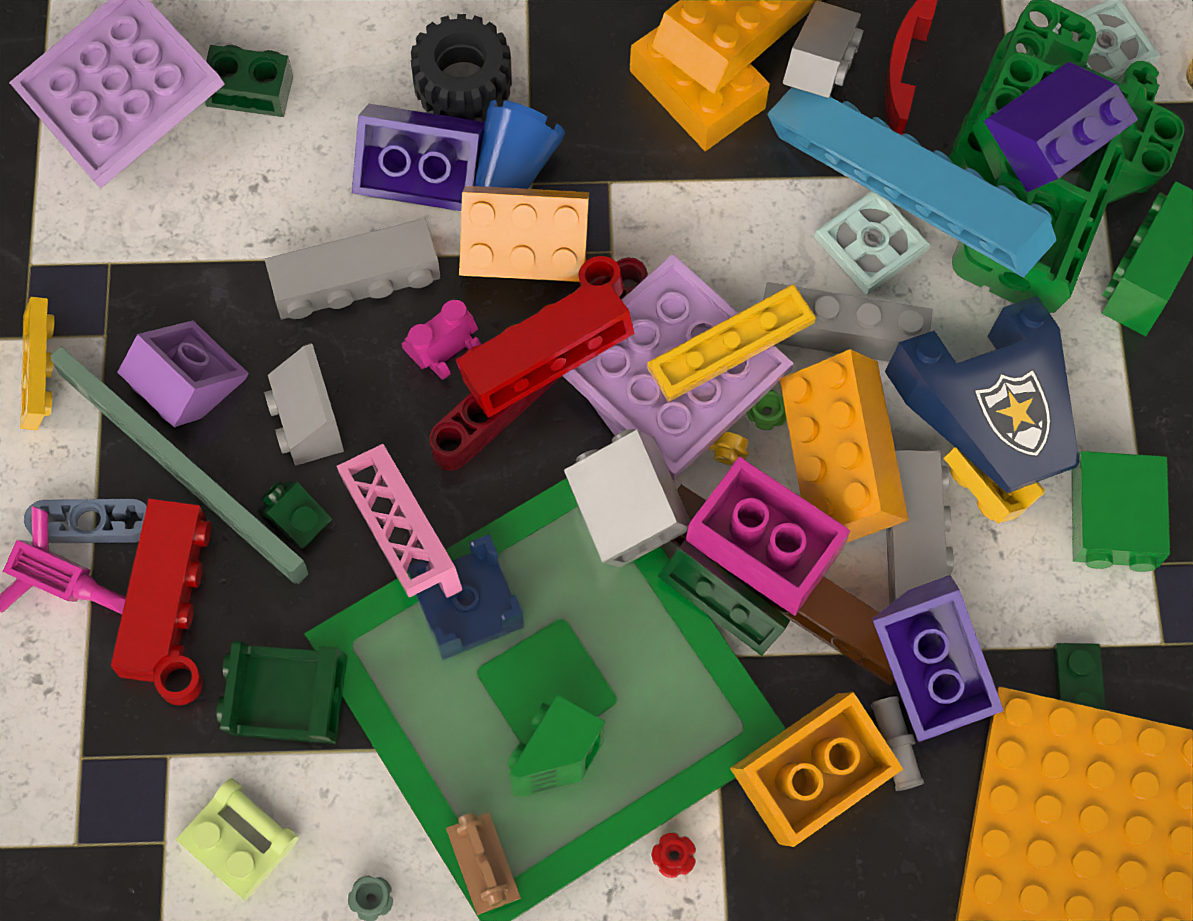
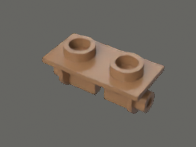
(482, 862)

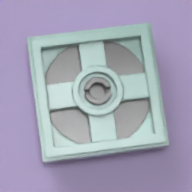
(1117, 40)
(871, 241)

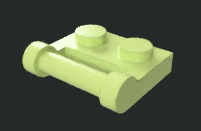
(226, 850)

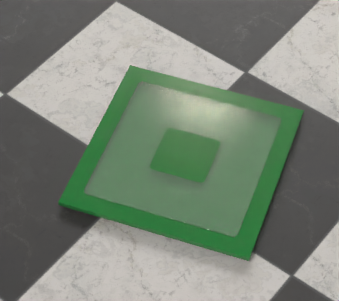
(593, 634)

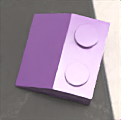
(180, 372)

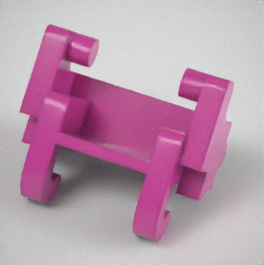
(441, 338)

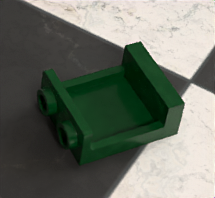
(282, 693)

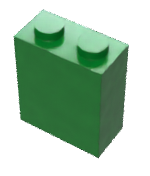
(1120, 511)

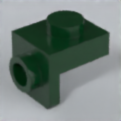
(294, 512)

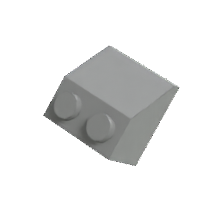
(304, 408)

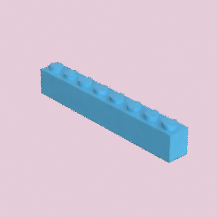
(916, 178)

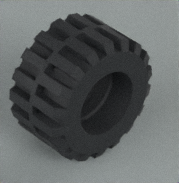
(454, 43)

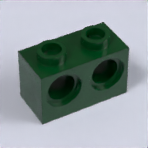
(245, 88)

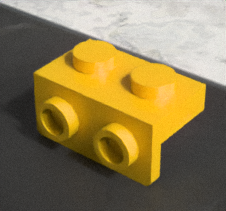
(991, 498)

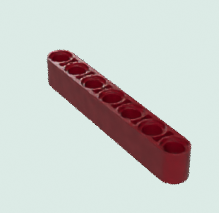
(476, 436)

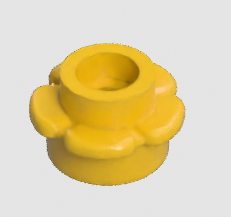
(729, 448)

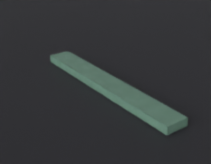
(180, 466)

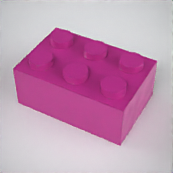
(767, 535)

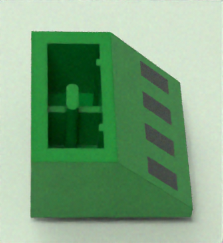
(559, 748)

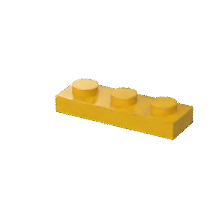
(36, 364)

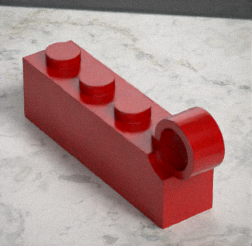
(549, 341)
(160, 596)

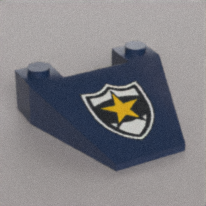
(1001, 407)

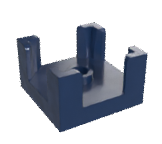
(479, 611)

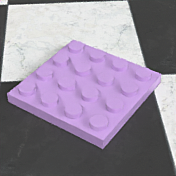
(116, 85)
(666, 312)

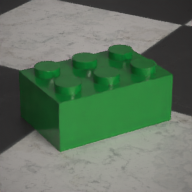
(1153, 262)

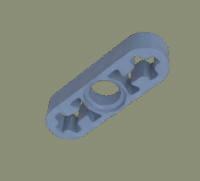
(120, 509)

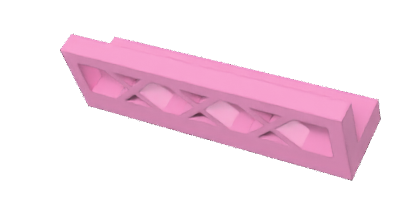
(391, 485)

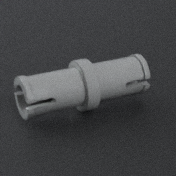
(894, 731)

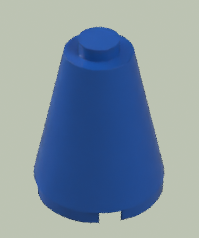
(515, 146)

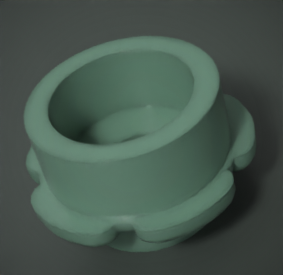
(358, 898)

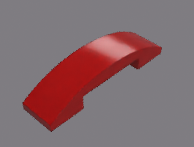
(899, 95)

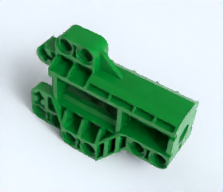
(1105, 175)

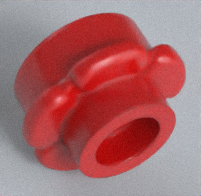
(674, 867)

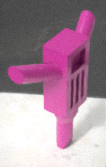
(41, 568)

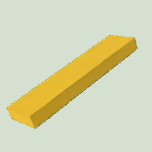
(731, 342)

